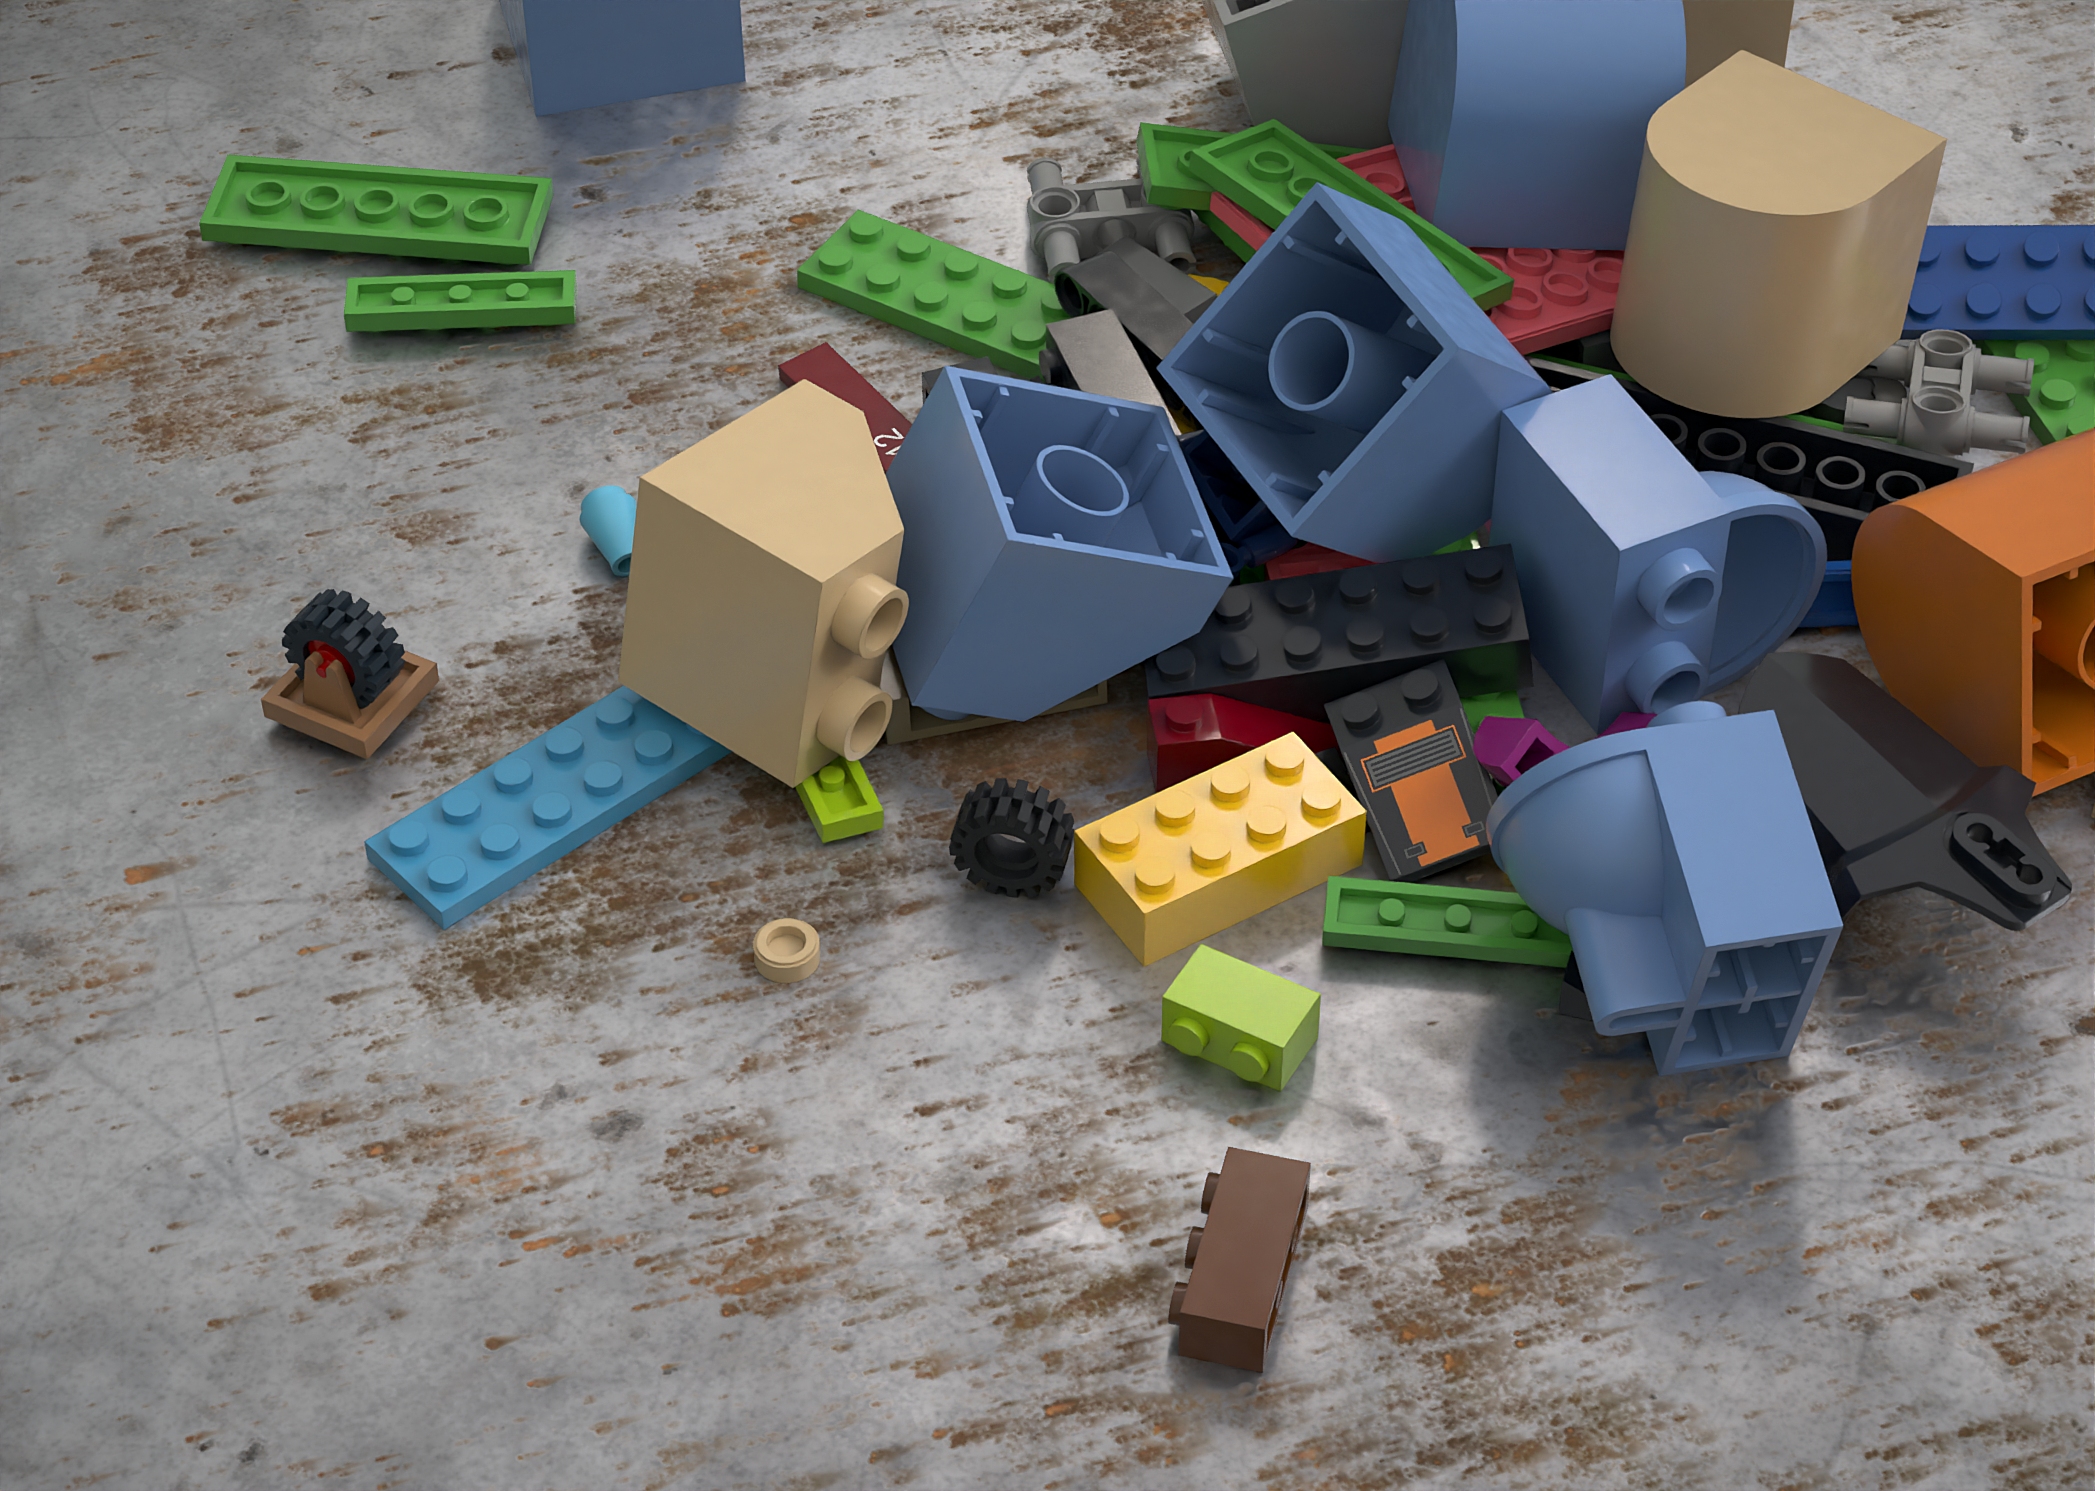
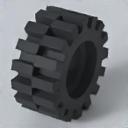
(1015, 813)

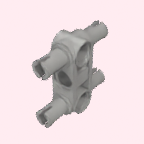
(1088, 217)
(1937, 415)

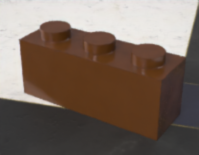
(1241, 1259)

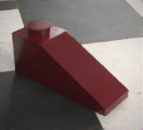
(1207, 730)

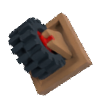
(347, 675)

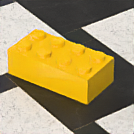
(1218, 848)

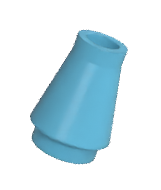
(610, 521)

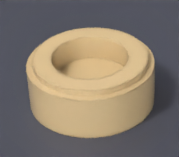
(786, 950)

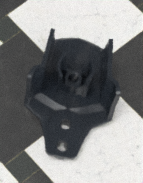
(1899, 800)

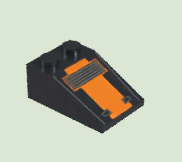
(1415, 771)

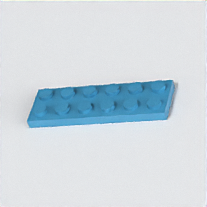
(538, 804)

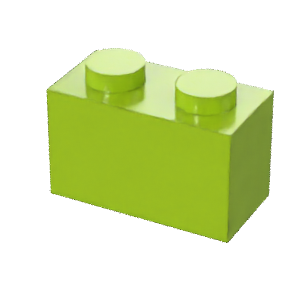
(1240, 1017)

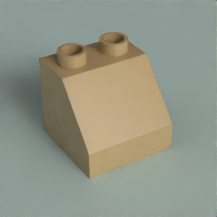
(769, 585)

